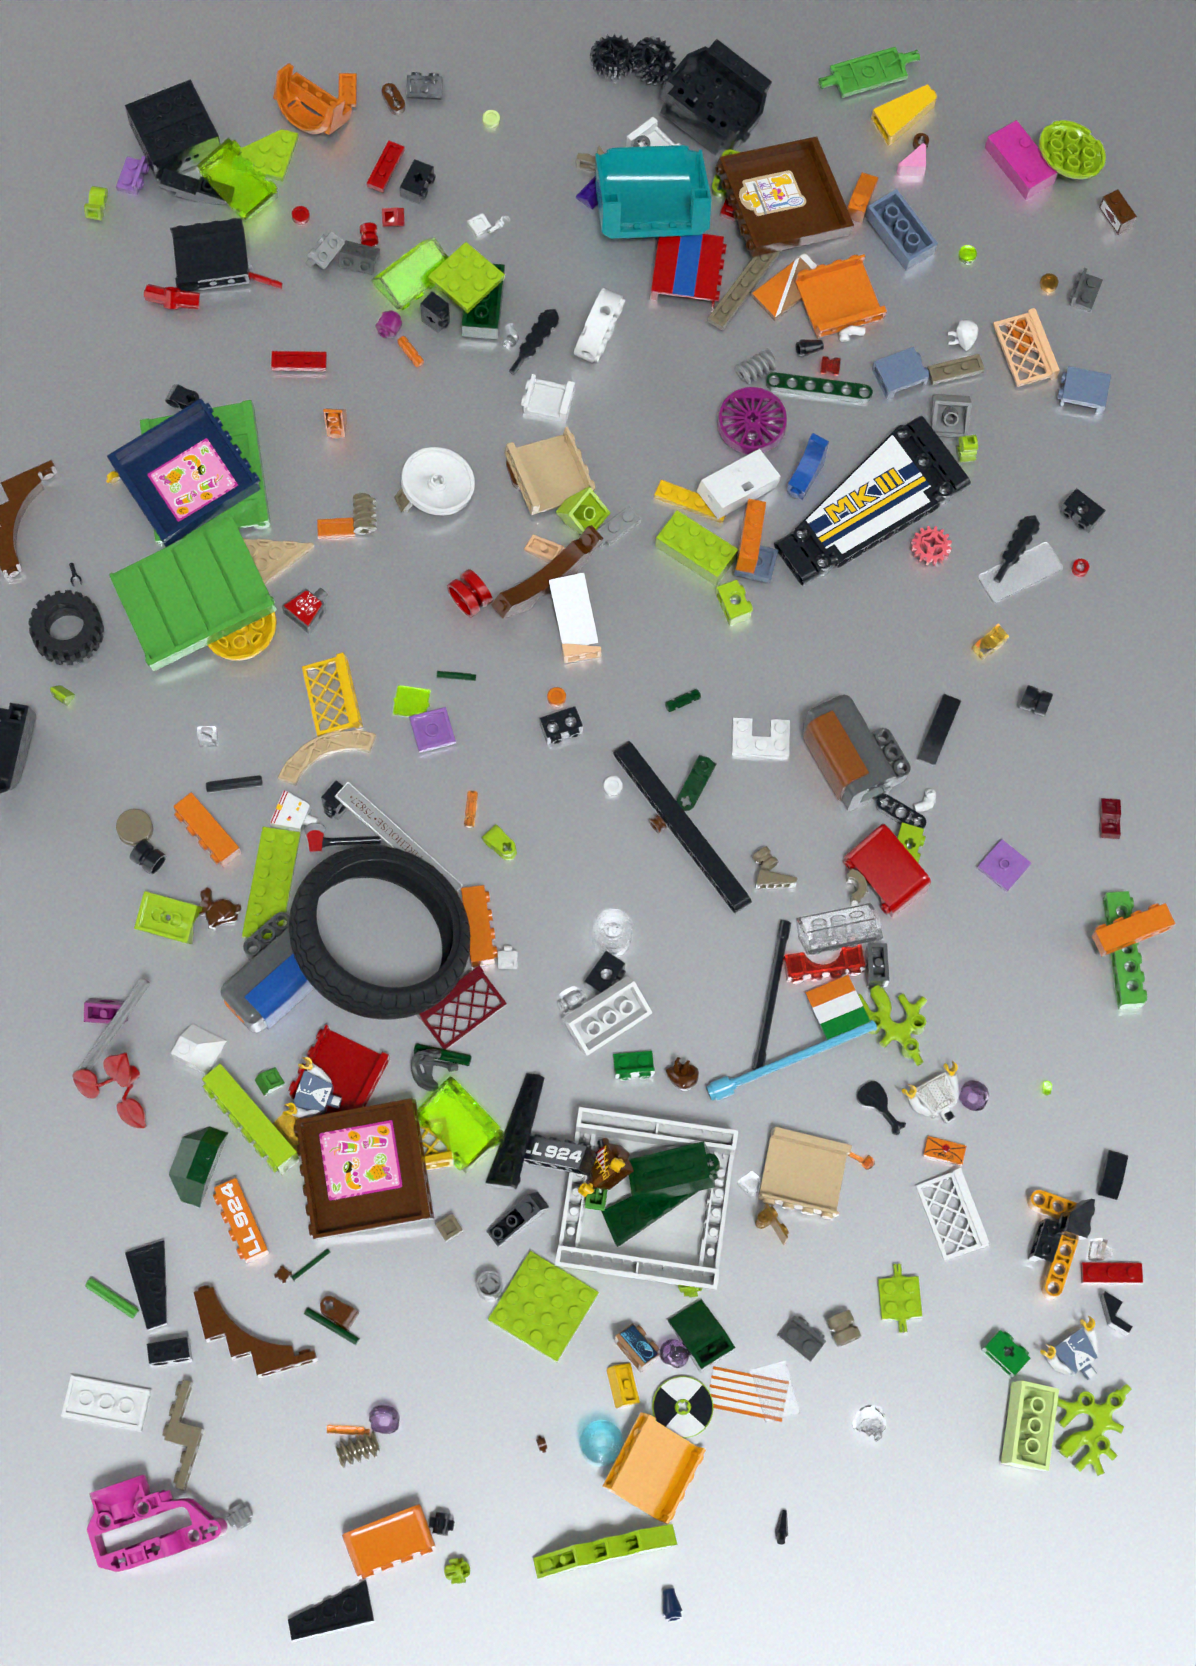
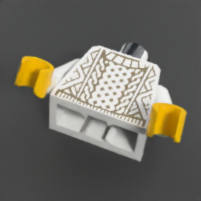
(936, 1095)

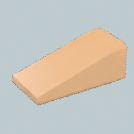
(543, 548)
(576, 652)

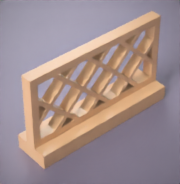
(1041, 343)

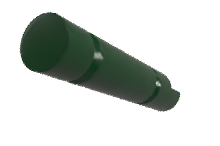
(456, 676)

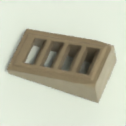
(774, 880)

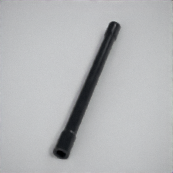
(782, 937)

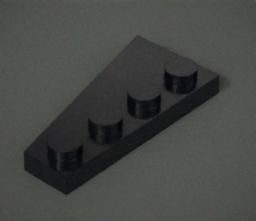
(149, 1278)

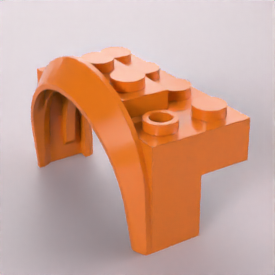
(298, 88)

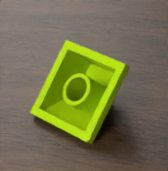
(583, 511)

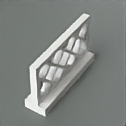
(970, 1213)

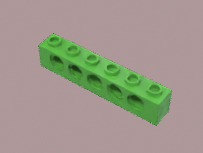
(1126, 998)

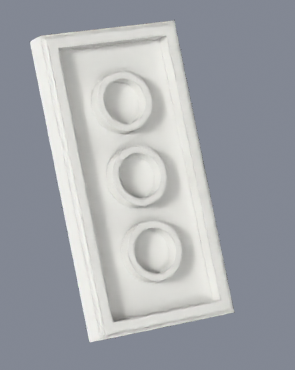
(106, 1403)

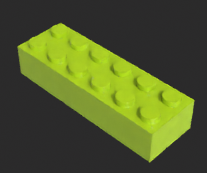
(252, 1121)

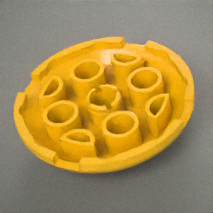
(247, 641)

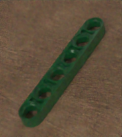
(818, 391)

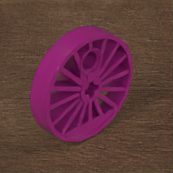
(761, 420)

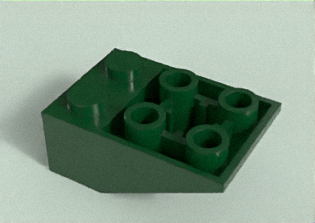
(701, 1335)

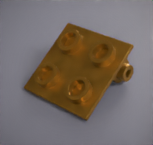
(768, 1217)

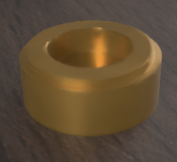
(1049, 282)

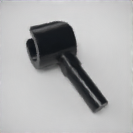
(74, 574)

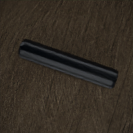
(233, 784)

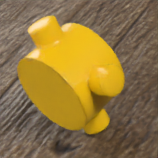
(112, 477)

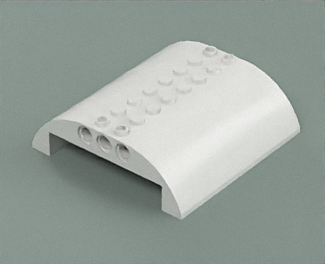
(675, 1248)

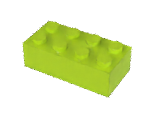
(696, 548)

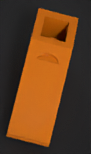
(335, 422)

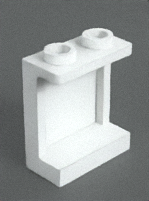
(651, 130)
(548, 399)

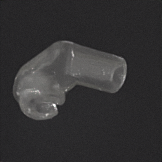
(512, 337)

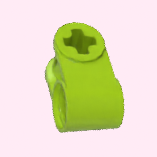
(498, 841)

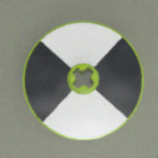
(683, 1390)

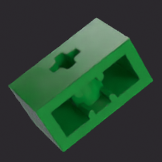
(1012, 1363)

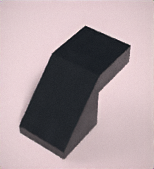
(1113, 1175)
(1110, 1307)

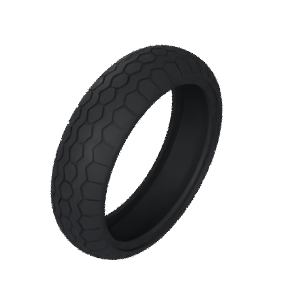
(349, 991)

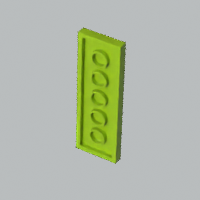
(271, 878)

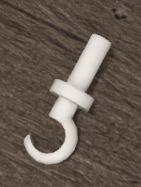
(499, 224)

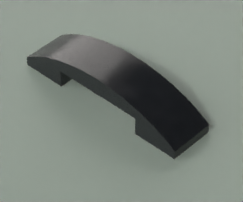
(939, 730)

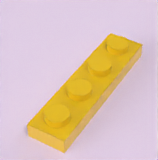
(684, 499)

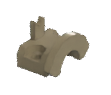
(856, 878)

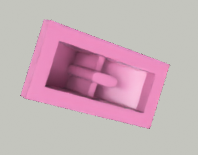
(914, 163)

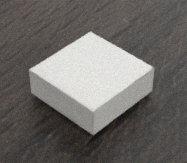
(479, 225)

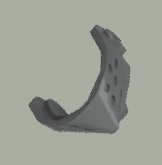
(426, 1080)

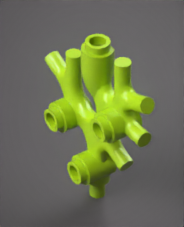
(899, 1032)
(1102, 1421)

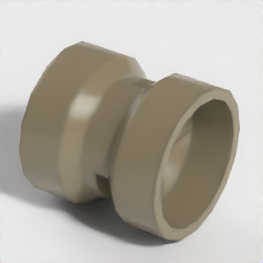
(765, 859)

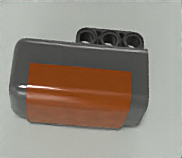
(852, 755)

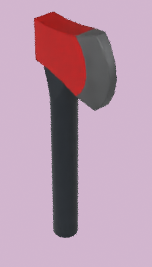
(316, 841)

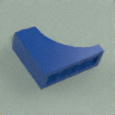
(809, 467)

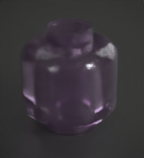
(674, 1353)

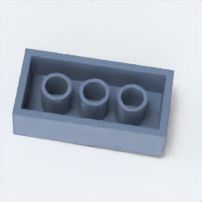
(901, 229)

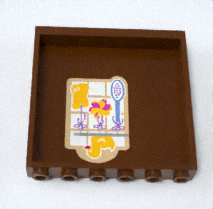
(784, 196)

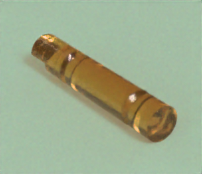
(348, 1430)

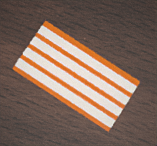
(735, 1392)

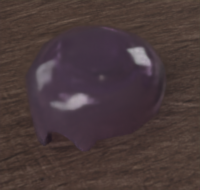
(974, 1095)
(384, 1419)

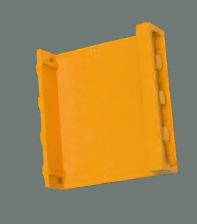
(654, 1468)

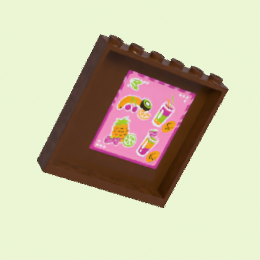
(363, 1169)

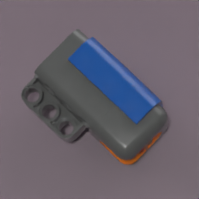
(268, 983)

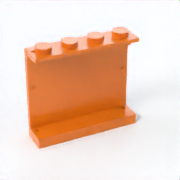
(838, 296)

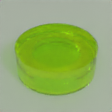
(967, 254)

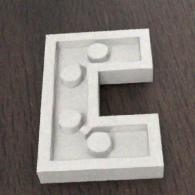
(756, 746)

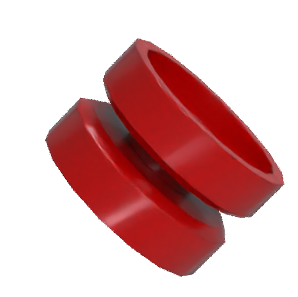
(470, 593)

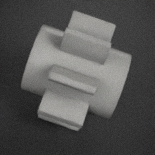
(239, 1516)

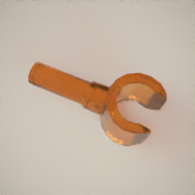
(867, 1163)

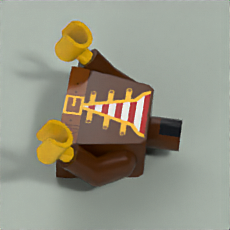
(609, 1167)

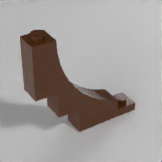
(20, 492)
(567, 563)
(267, 1357)

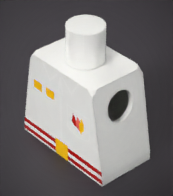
(292, 814)

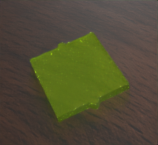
(411, 701)

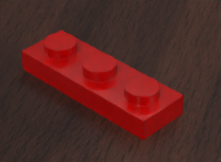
(385, 166)
(298, 361)
(1111, 1273)

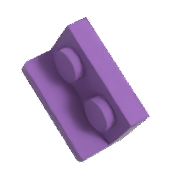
(132, 175)

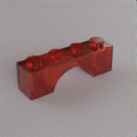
(800, 967)

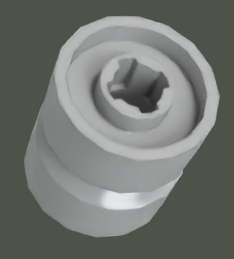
(489, 1285)

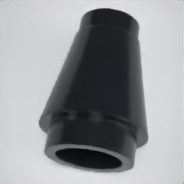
(808, 347)

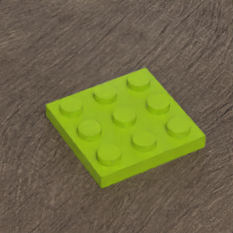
(466, 277)

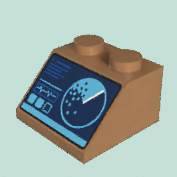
(637, 1347)

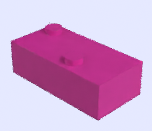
(1020, 159)

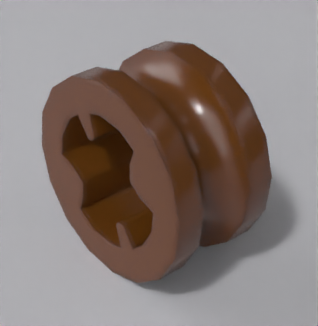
(920, 136)
(657, 823)

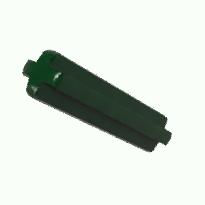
(447, 1055)

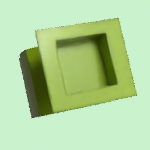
(96, 205)
(967, 448)

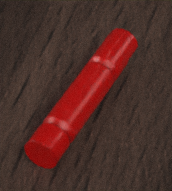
(265, 280)

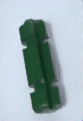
(682, 700)

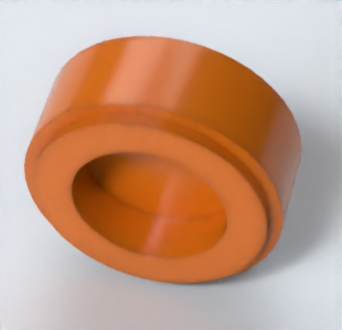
(556, 697)

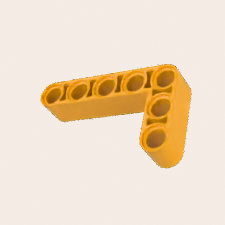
(1067, 1242)

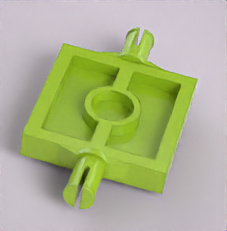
(900, 1298)

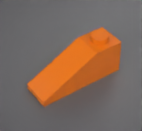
(862, 196)

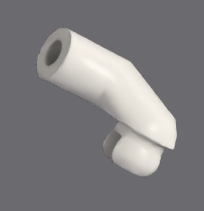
(851, 330)
(928, 801)

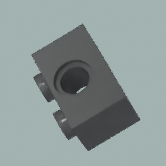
(877, 964)

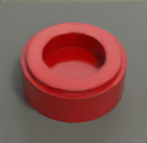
(300, 215)

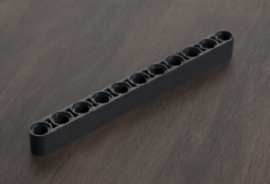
(682, 827)

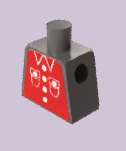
(306, 609)

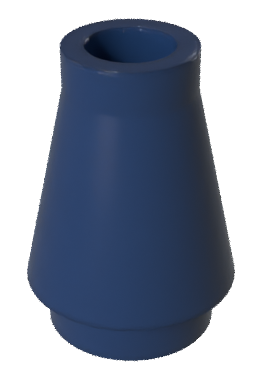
(671, 1607)

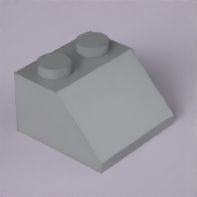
(950, 415)

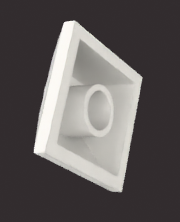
(198, 1049)

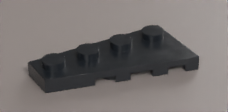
(335, 1614)

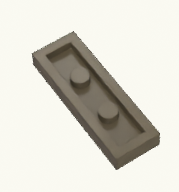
(955, 369)

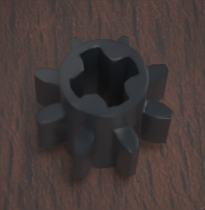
(441, 1523)

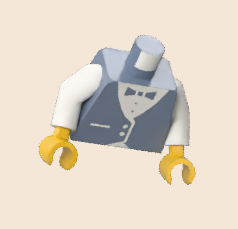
(313, 1093)
(1075, 1352)

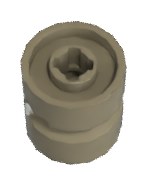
(843, 1327)

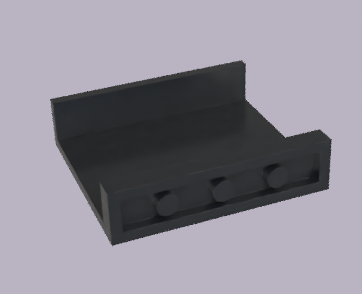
(210, 255)

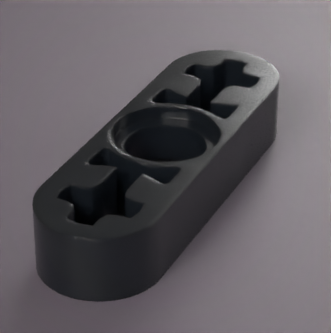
(898, 805)

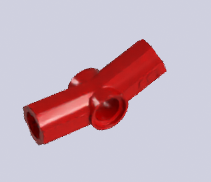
(172, 297)

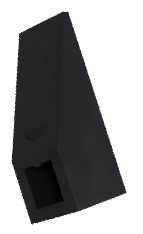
(517, 1218)

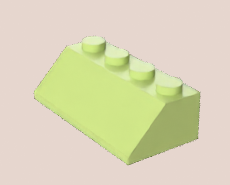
(1030, 1426)

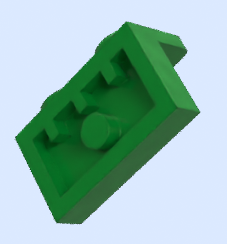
(633, 1065)

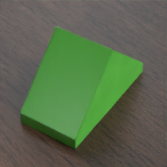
(597, 1199)

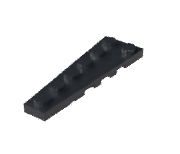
(514, 1143)

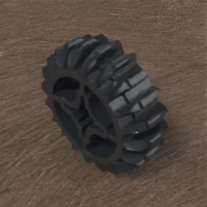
(644, 54)
(610, 60)

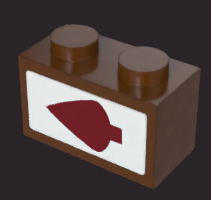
(1118, 212)

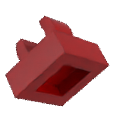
(727, 211)

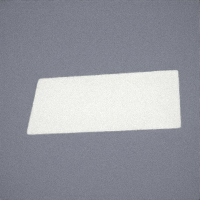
(573, 610)

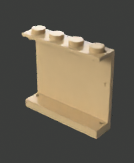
(548, 471)
(803, 1172)

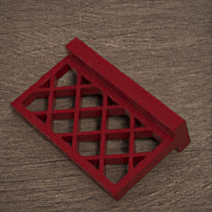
(462, 986)

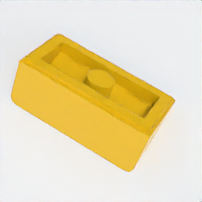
(623, 1385)

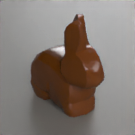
(219, 911)

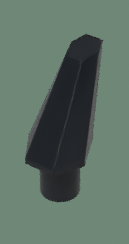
(782, 1528)

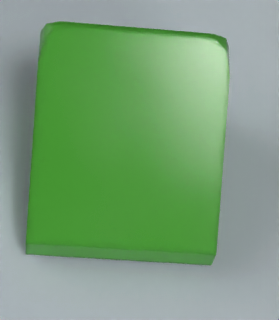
(269, 1081)

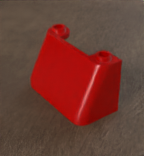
(888, 870)

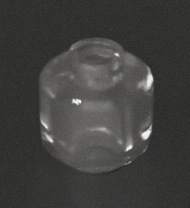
(570, 1000)

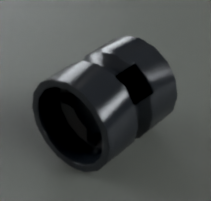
(1043, 700)
(148, 857)

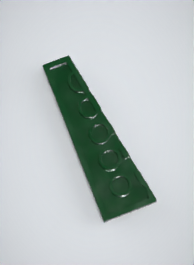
(629, 1219)

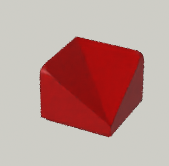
(393, 217)

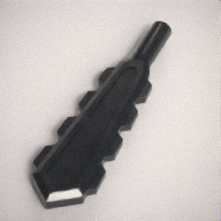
(541, 330)
(1023, 536)

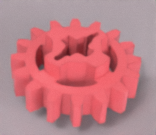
(940, 543)

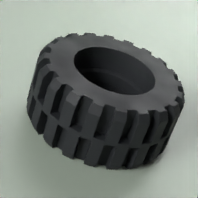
(66, 605)

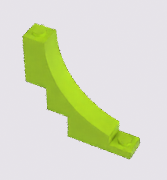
(605, 1550)

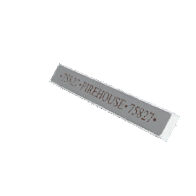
(386, 829)

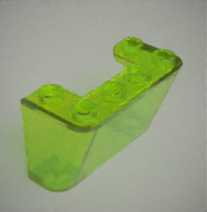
(236, 180)

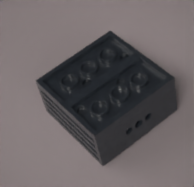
(172, 128)

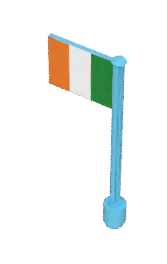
(840, 1018)

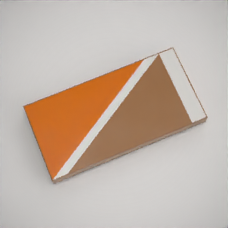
(780, 291)

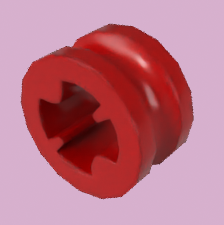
(1082, 562)

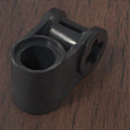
(181, 397)

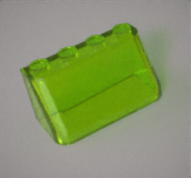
(409, 274)

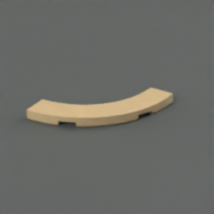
(323, 746)

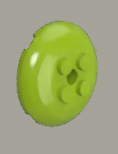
(1072, 150)

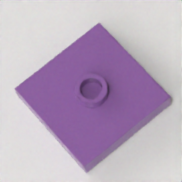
(432, 730)
(1004, 865)

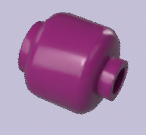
(388, 324)

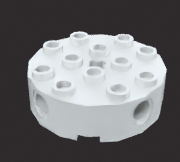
(599, 325)

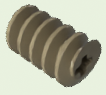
(364, 514)
(357, 1449)

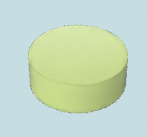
(491, 119)

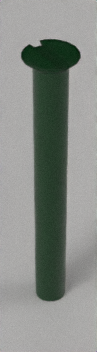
(311, 1264)

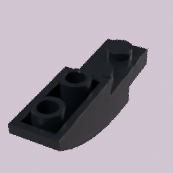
(190, 188)

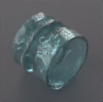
(602, 1455)

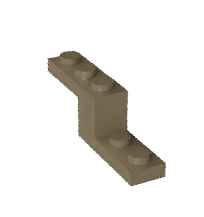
(183, 1435)

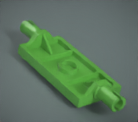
(869, 71)

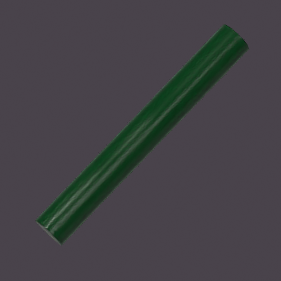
(331, 1326)

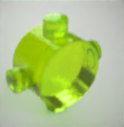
(1046, 1088)

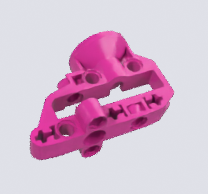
(124, 1506)

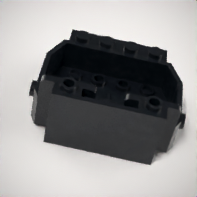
(694, 87)

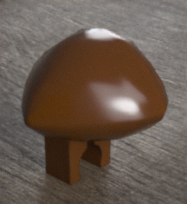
(683, 1075)

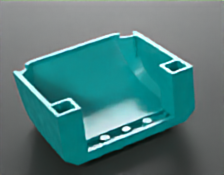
(652, 192)

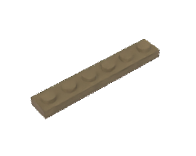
(741, 289)

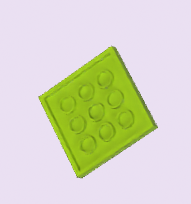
(543, 1306)

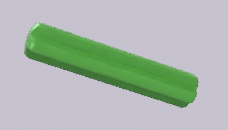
(112, 1298)

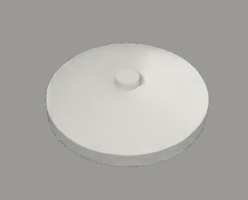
(437, 481)

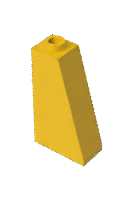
(903, 112)

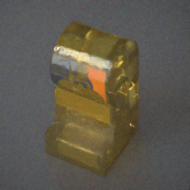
(991, 642)

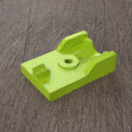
(153, 916)

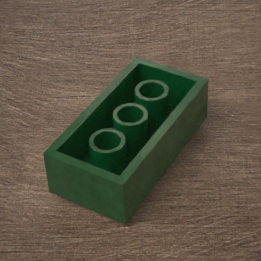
(485, 317)

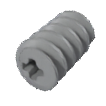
(756, 366)

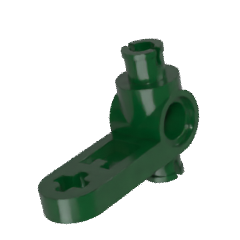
(696, 781)

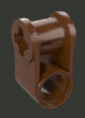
(342, 1313)

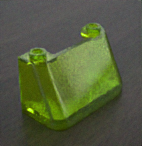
(460, 1124)

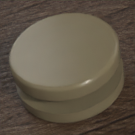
(134, 826)

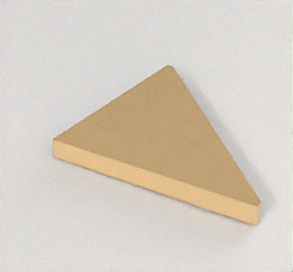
(275, 556)

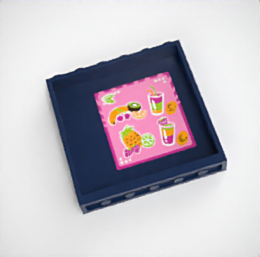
(184, 472)

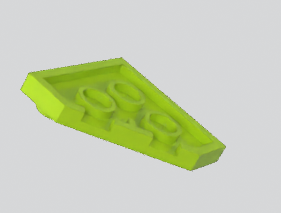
(272, 153)

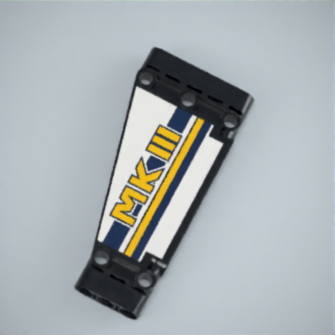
(875, 501)

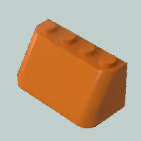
(389, 1541)

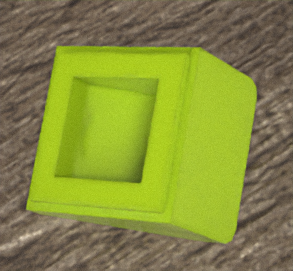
(62, 694)

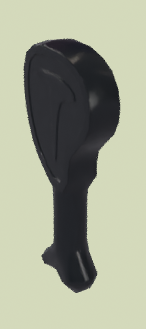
(874, 1096)

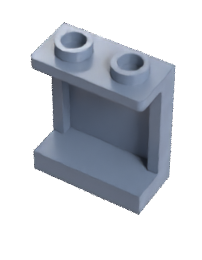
(900, 371)
(1084, 388)

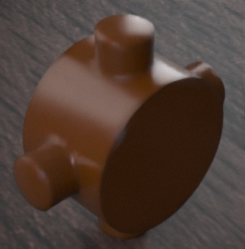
(283, 1274)
(541, 1444)

